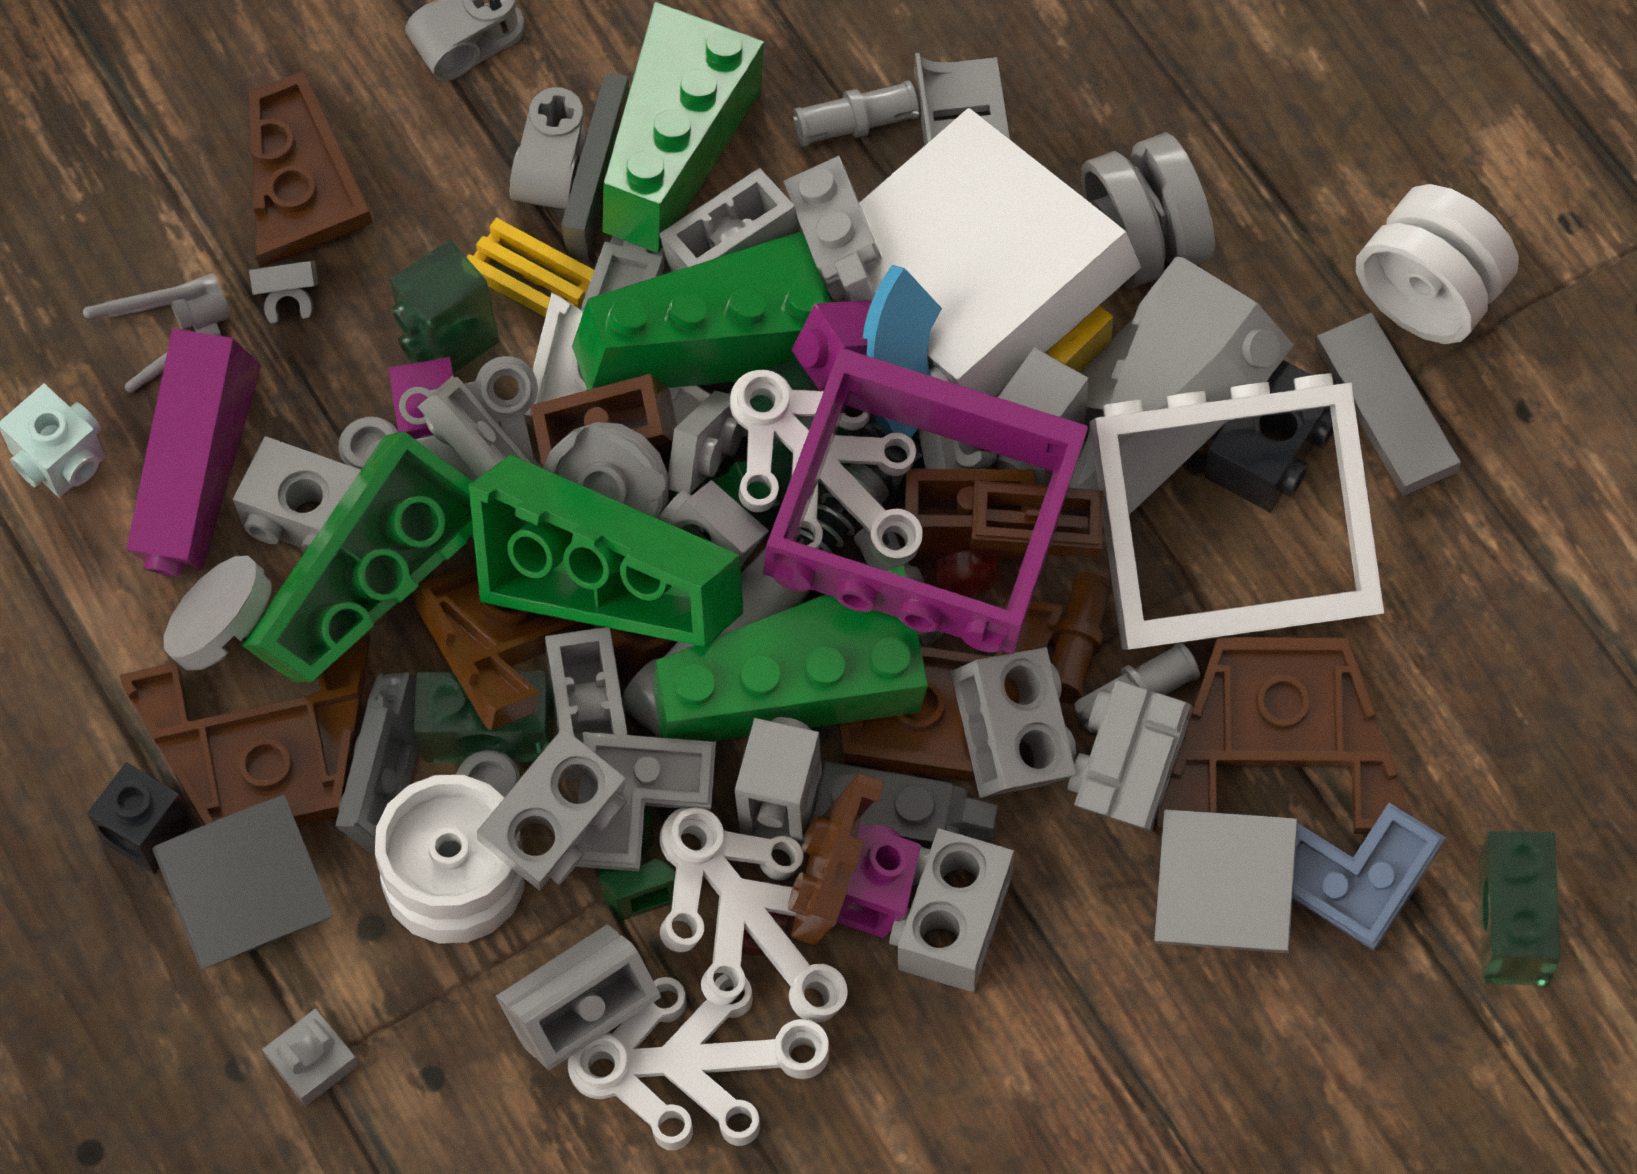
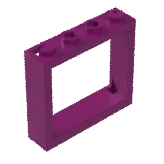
(951, 413)

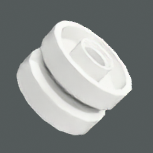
(1437, 264)
(436, 869)

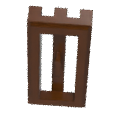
(1085, 544)

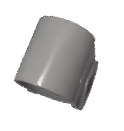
(463, 33)
(549, 154)

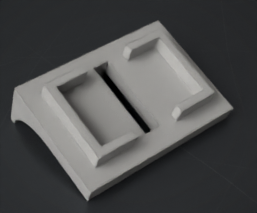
(955, 87)

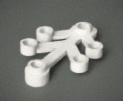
(844, 449)
(741, 906)
(687, 1060)

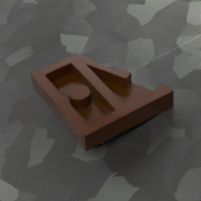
(832, 859)

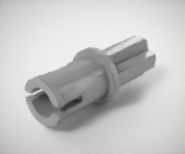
(1157, 675)

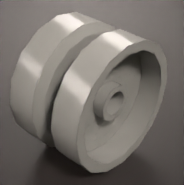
(1155, 202)

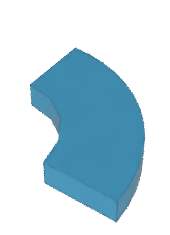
(900, 329)

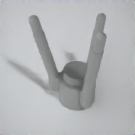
(194, 304)

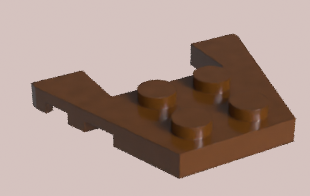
(489, 639)
(1284, 708)
(935, 737)
(261, 751)

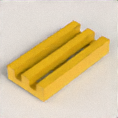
(539, 252)

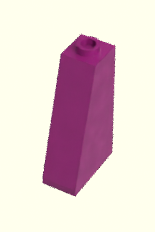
(191, 449)

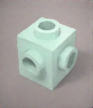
(52, 441)

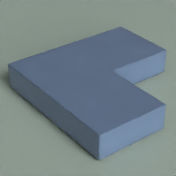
(1367, 890)

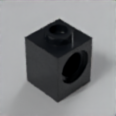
(138, 815)

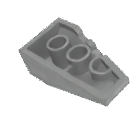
(1187, 340)

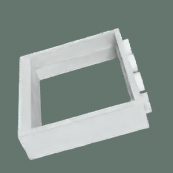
(1246, 402)

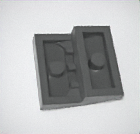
(242, 882)

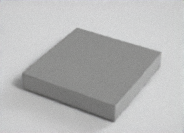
(1226, 881)

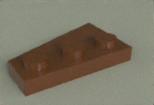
(300, 174)

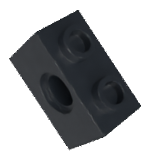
(1264, 468)

